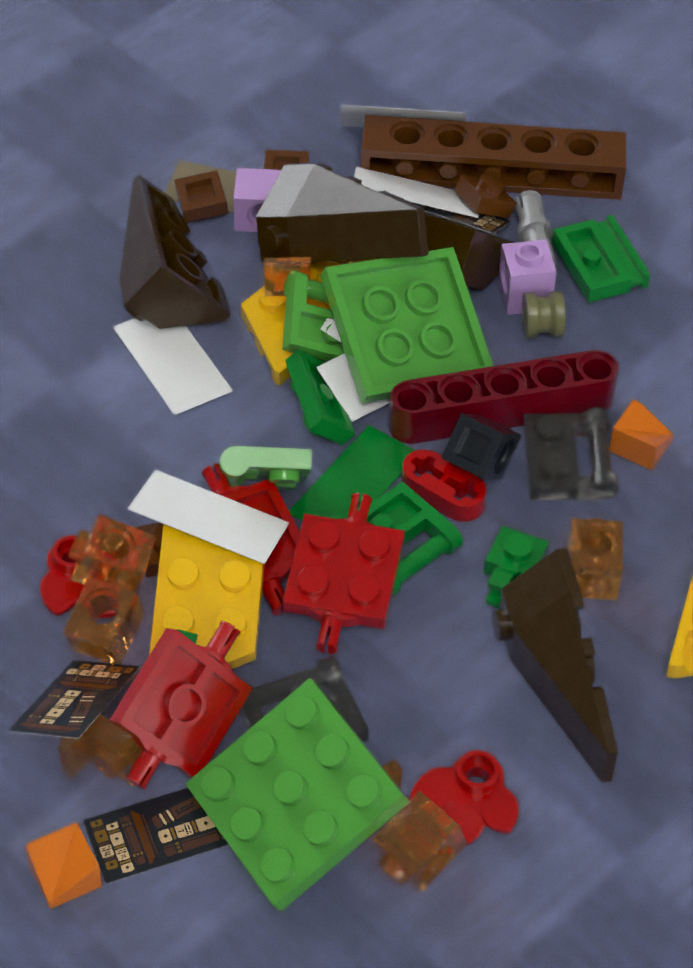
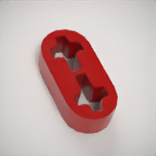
(444, 484)

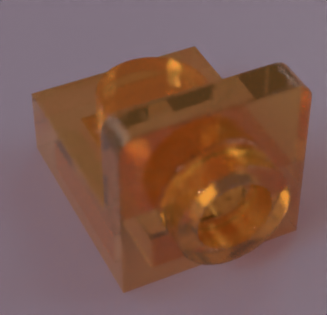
(105, 745)

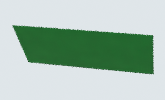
(364, 467)

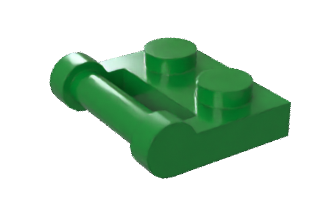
(409, 512)

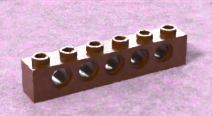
(519, 156)

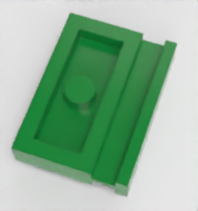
(600, 258)

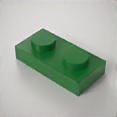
(321, 409)

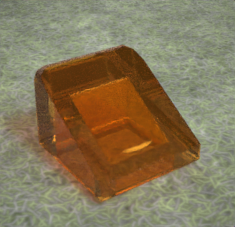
(277, 270)

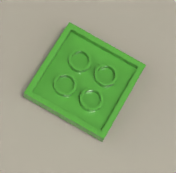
(404, 320)
(296, 794)

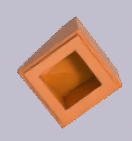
(640, 436)
(63, 865)

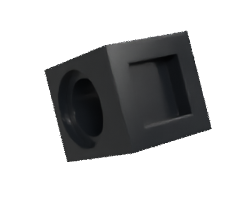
(481, 446)

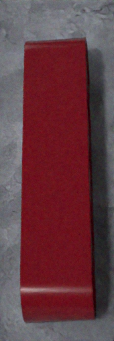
(559, 384)

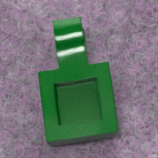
(509, 558)

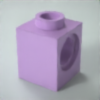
(249, 195)
(525, 269)

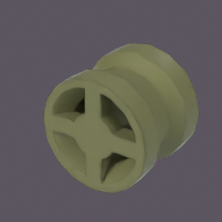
(543, 314)

